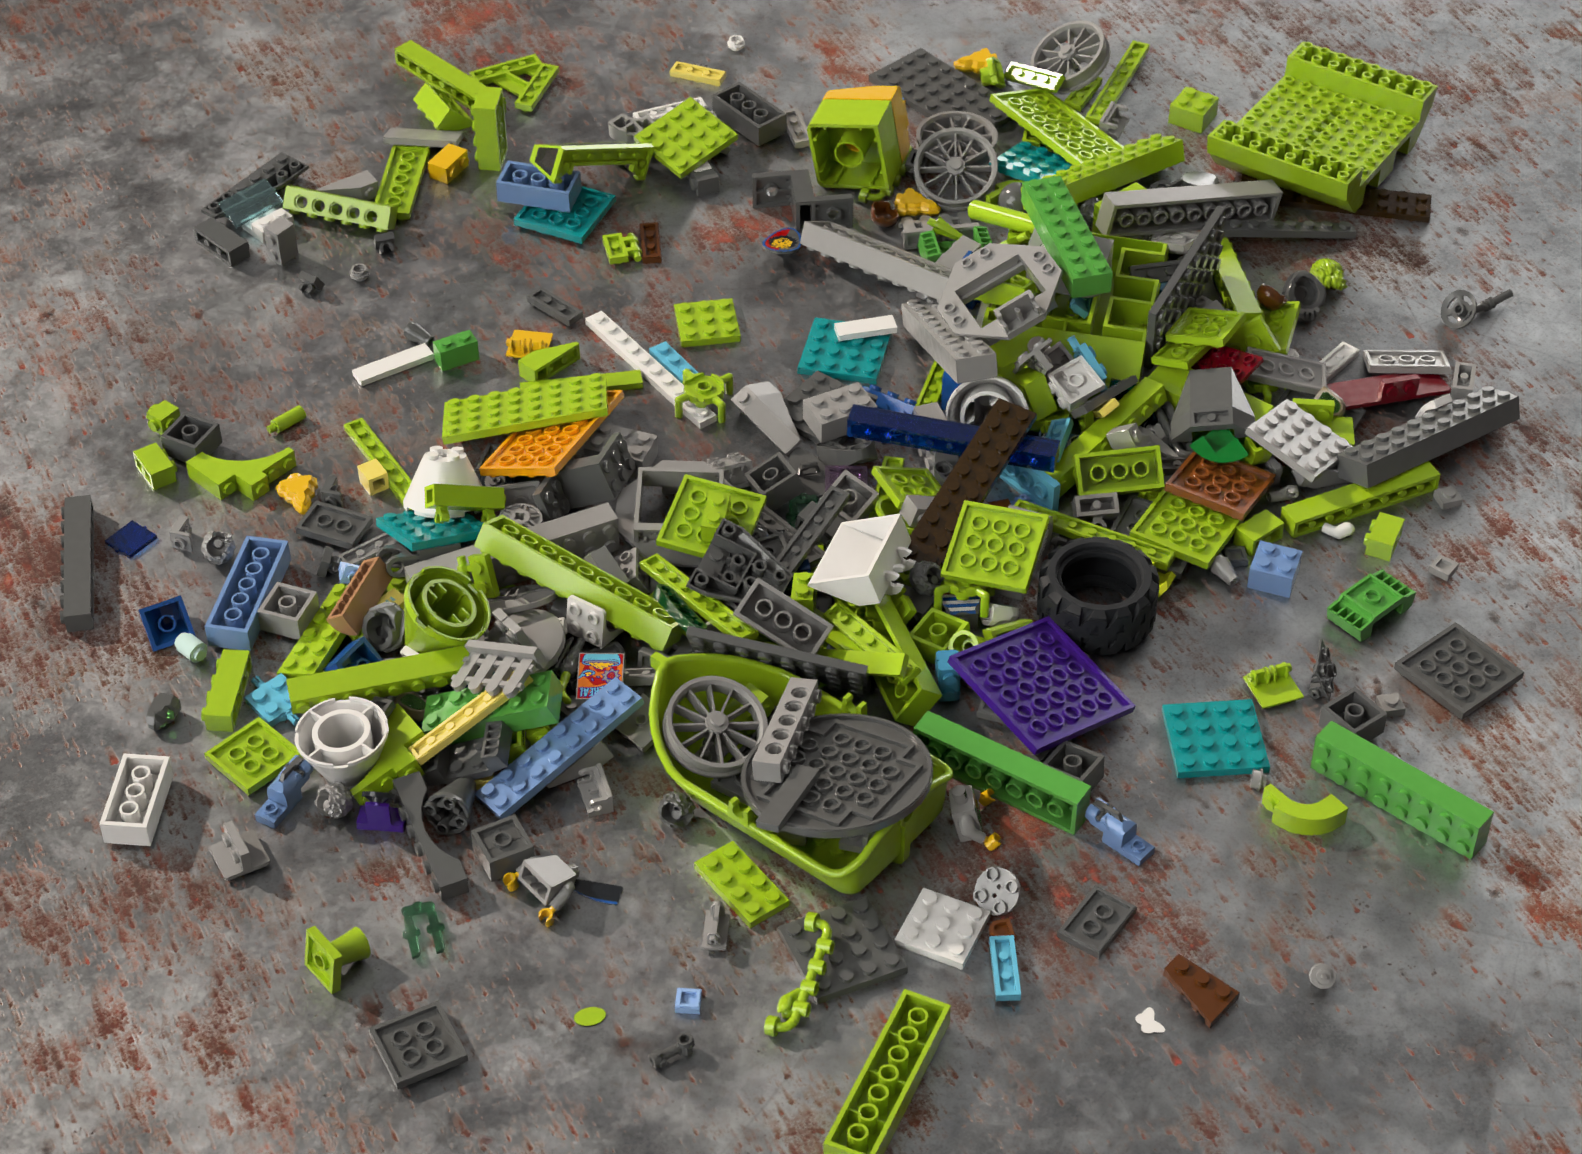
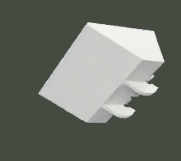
(864, 560)

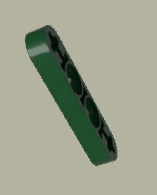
(677, 608)

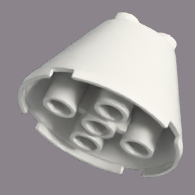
(440, 467)

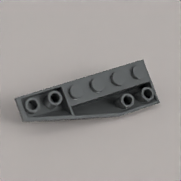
(277, 171)

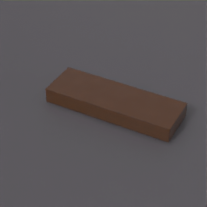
(650, 243)

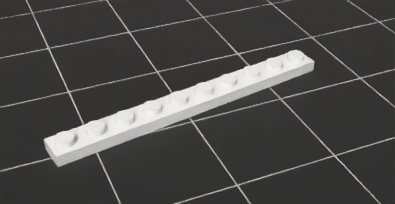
(650, 368)

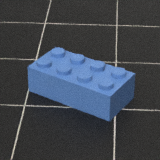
(528, 186)

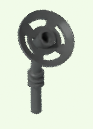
(1462, 310)

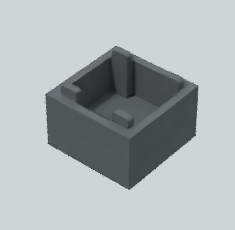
(501, 846)

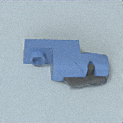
(284, 792)
(1119, 832)

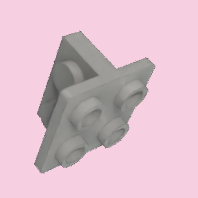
(1036, 358)
(238, 852)

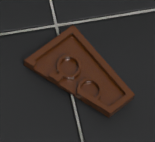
(1204, 991)

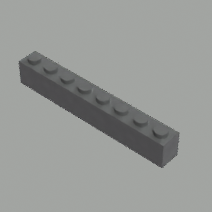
(78, 564)

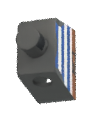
(965, 610)

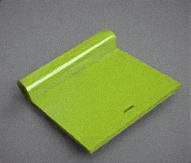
(1000, 216)

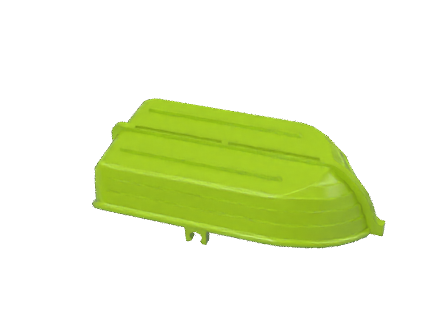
(821, 857)

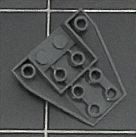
(1211, 402)
(734, 564)

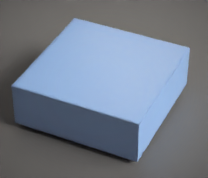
(688, 1001)

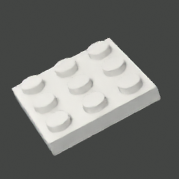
(942, 928)

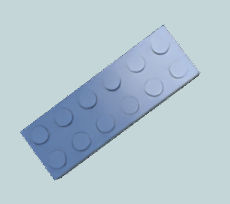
(250, 580)

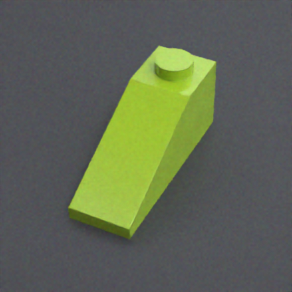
(547, 362)

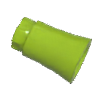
(963, 640)

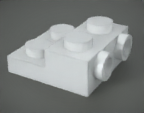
(256, 226)
(1177, 241)
(1074, 383)

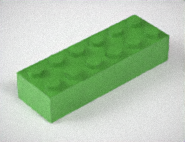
(532, 708)

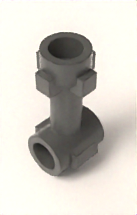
(683, 1047)

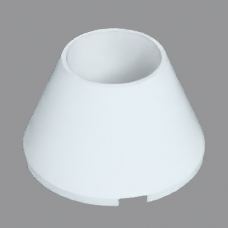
(342, 738)

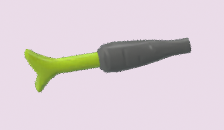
(570, 667)

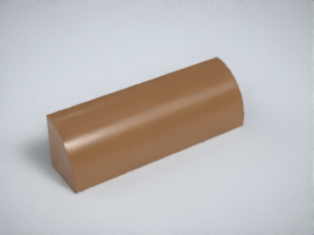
(359, 596)

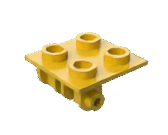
(525, 342)

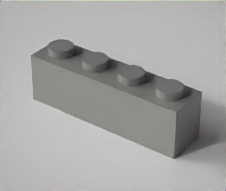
(955, 254)

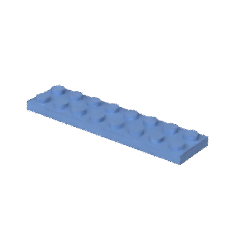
(559, 748)

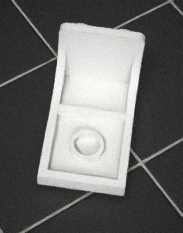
(589, 622)

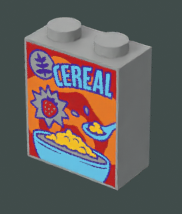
(596, 671)

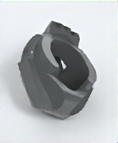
(1308, 290)
(384, 627)

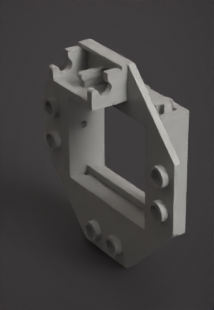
(988, 269)
(629, 506)

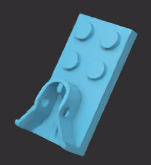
(1035, 484)

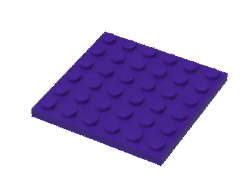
(1041, 685)

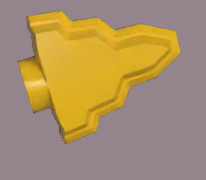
(974, 61)
(914, 204)
(298, 491)

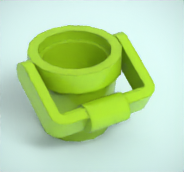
(992, 74)

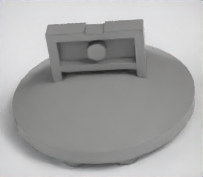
(532, 629)

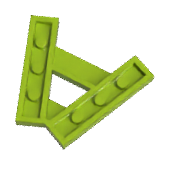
(507, 77)

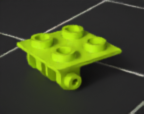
(1273, 685)

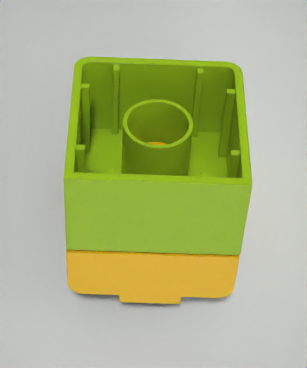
(859, 137)

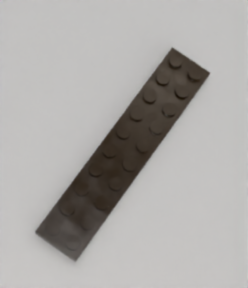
(1376, 203)
(970, 479)

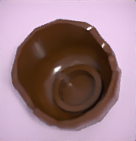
(883, 214)
(1270, 298)

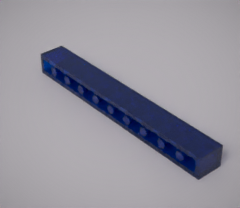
(942, 436)

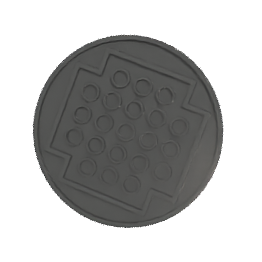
(866, 782)

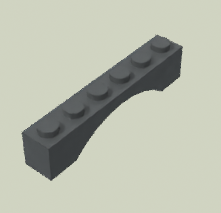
(446, 871)

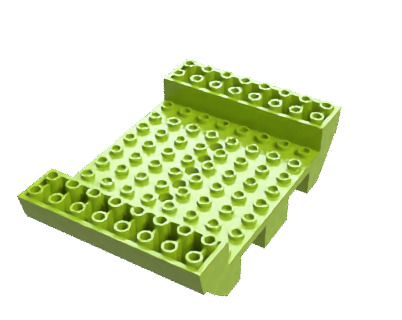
(1326, 127)
(1115, 320)

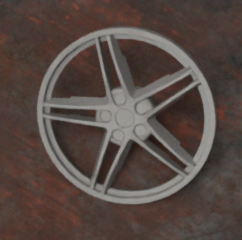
(521, 598)

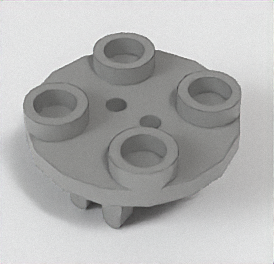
(988, 885)

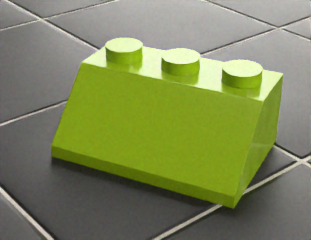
(441, 109)

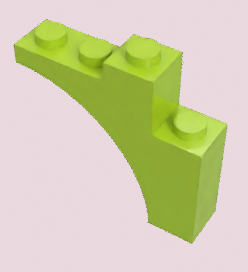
(248, 476)
(395, 757)

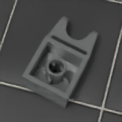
(404, 557)
(1074, 762)

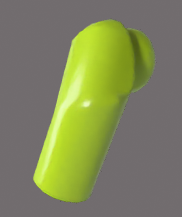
(786, 1002)

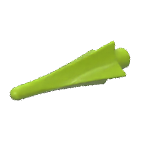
(943, 228)

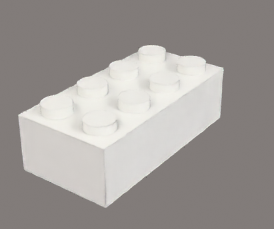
(136, 799)

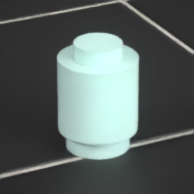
(191, 647)

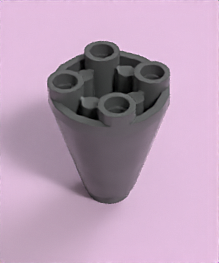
(452, 806)

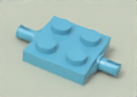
(1089, 355)
(271, 700)

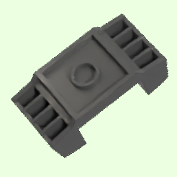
(471, 758)

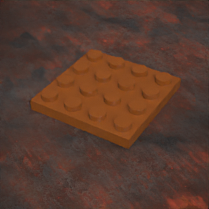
(1223, 487)

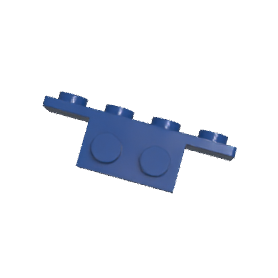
(891, 400)

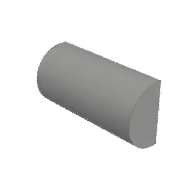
(782, 618)

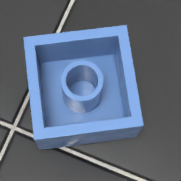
(1274, 569)

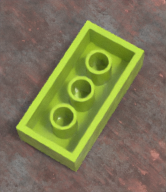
(489, 128)
(1119, 471)

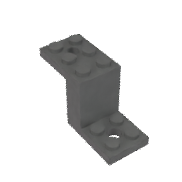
(796, 190)
(586, 480)

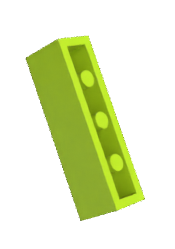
(227, 690)

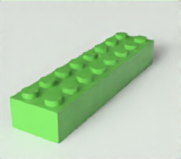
(1066, 236)
(1010, 774)
(1401, 789)

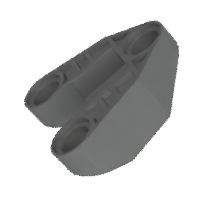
(835, 454)

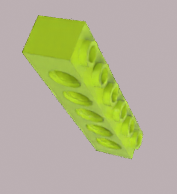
(385, 213)

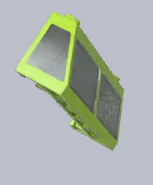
(559, 159)

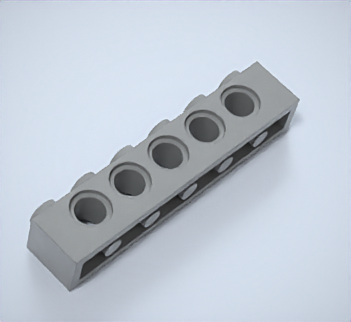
(786, 730)

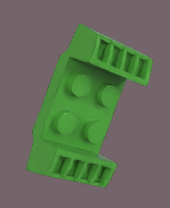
(932, 250)
(1368, 602)

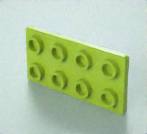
(1323, 412)

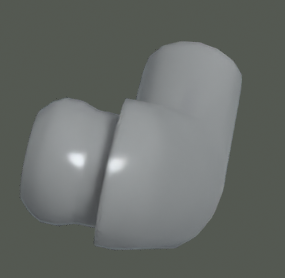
(1286, 493)

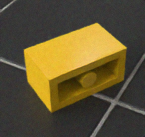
(448, 163)

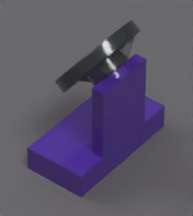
(379, 815)

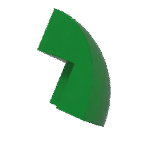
(1219, 447)

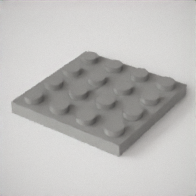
(1298, 440)

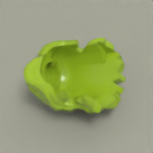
(1329, 273)

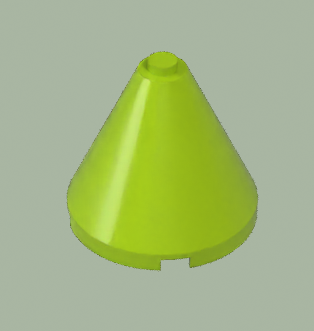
(443, 610)

